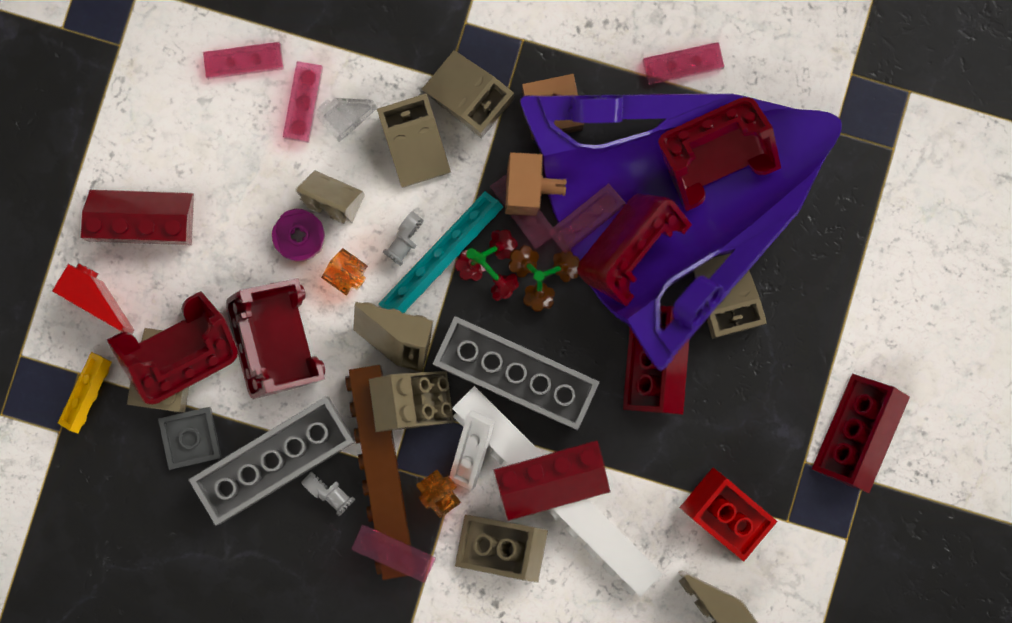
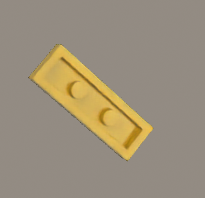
(84, 392)

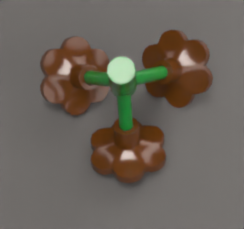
(540, 296)

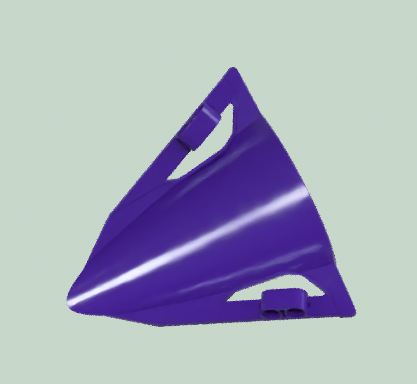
(737, 217)

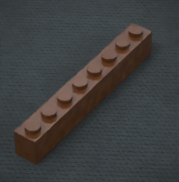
(380, 465)

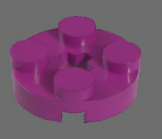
(286, 226)

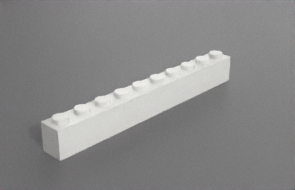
(581, 516)

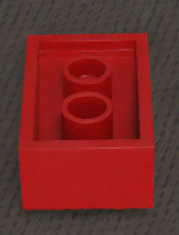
(84, 290)
(728, 514)

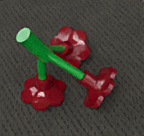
(474, 263)

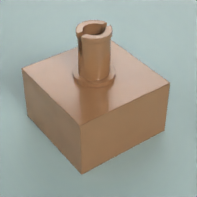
(551, 87)
(527, 184)

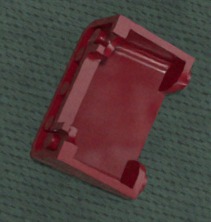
(718, 146)
(626, 241)
(272, 338)
(177, 354)

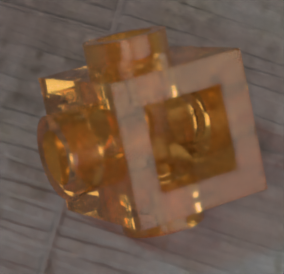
(345, 272)
(438, 493)

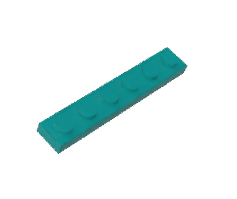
(442, 253)

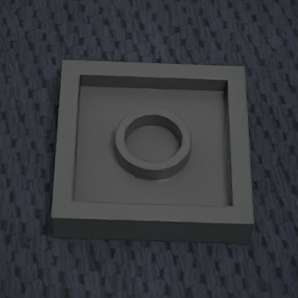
(189, 438)

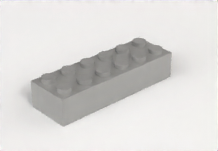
(516, 373)
(272, 460)

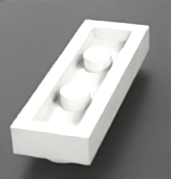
(471, 450)

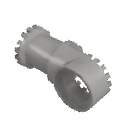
(402, 243)
(333, 495)

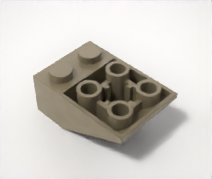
(469, 93)
(414, 140)
(331, 195)
(739, 309)
(394, 334)
(411, 400)
(715, 602)

